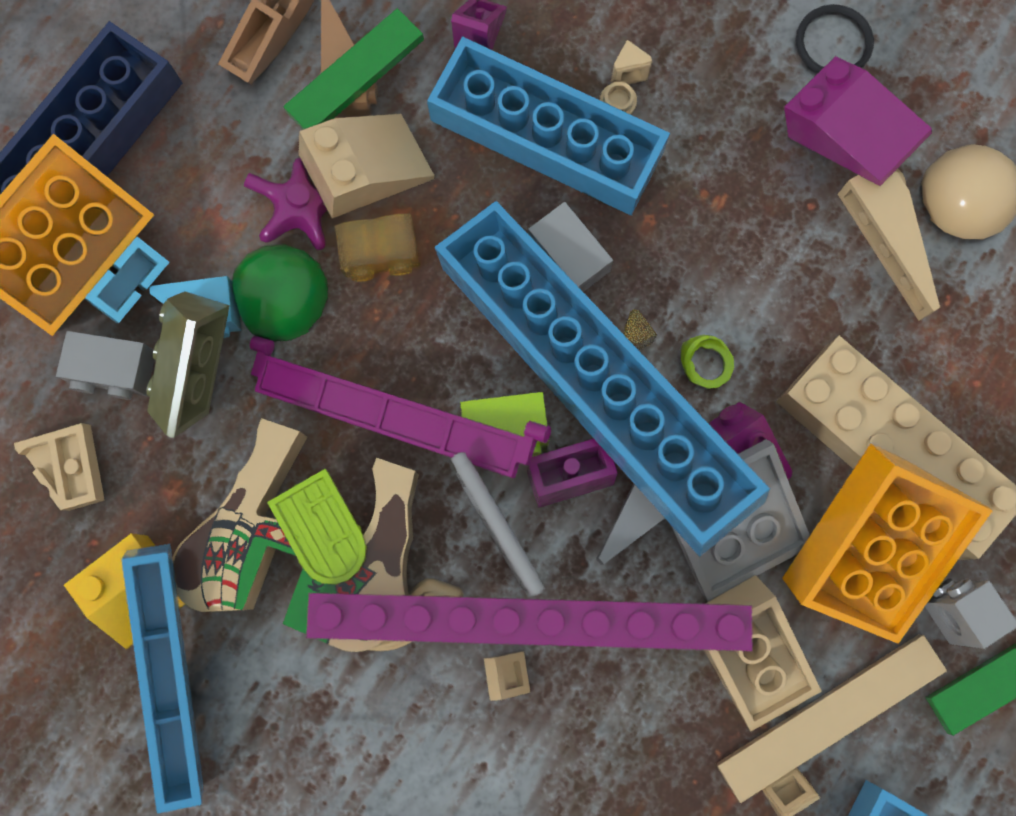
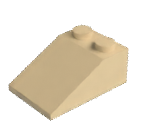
(362, 160)
(775, 671)

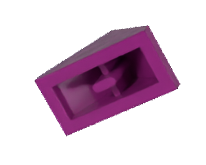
(478, 22)

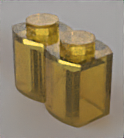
(377, 246)

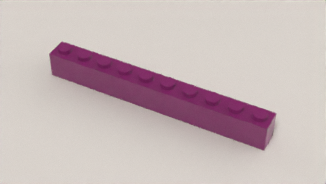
(530, 621)

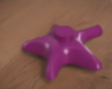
(294, 203)

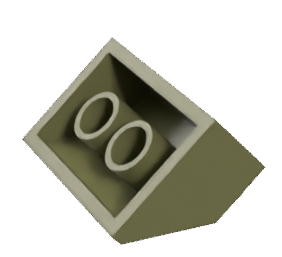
(186, 361)

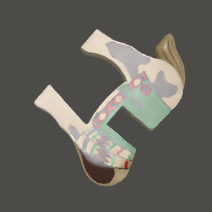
(232, 549)

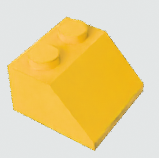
(102, 591)

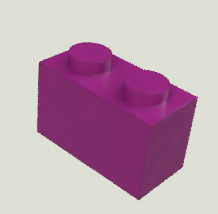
(570, 472)

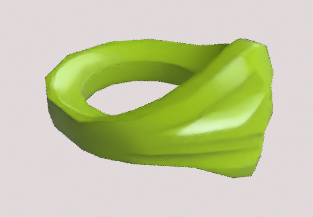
(706, 342)

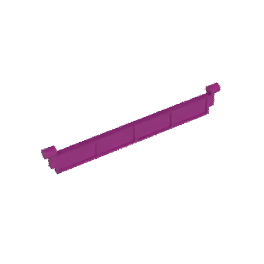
(393, 415)

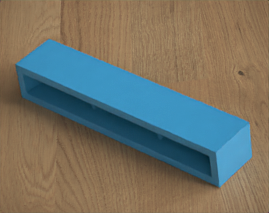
(163, 677)

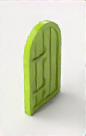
(321, 529)

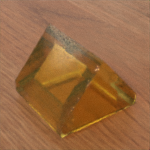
(639, 330)

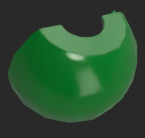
(279, 292)

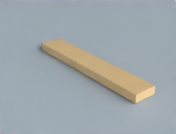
(830, 717)

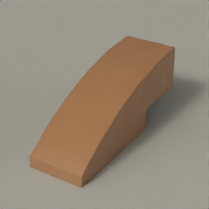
(262, 36)

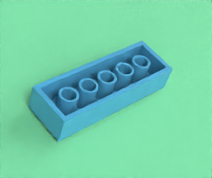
(547, 125)

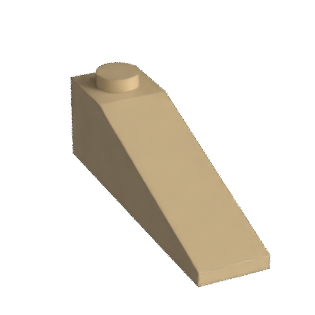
(893, 232)

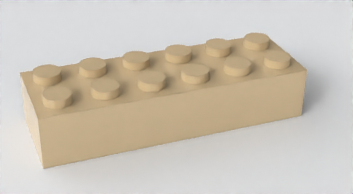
(857, 405)

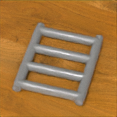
(497, 525)

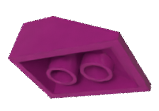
(854, 121)

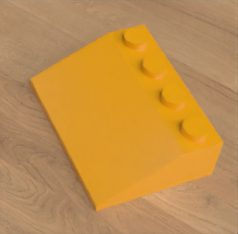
(61, 233)
(884, 545)

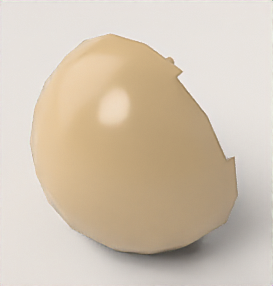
(971, 192)

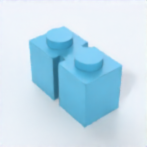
(136, 267)

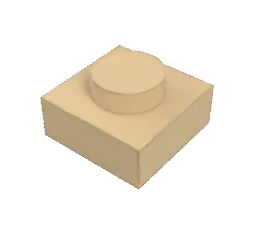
(506, 675)

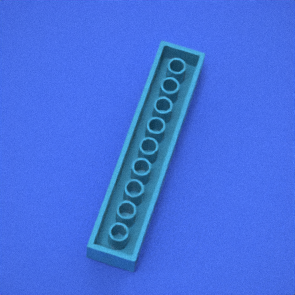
(603, 379)

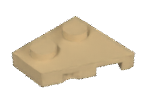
(66, 465)

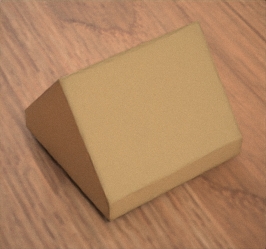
(631, 65)
(790, 794)

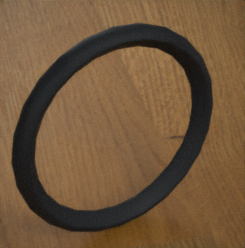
(839, 9)

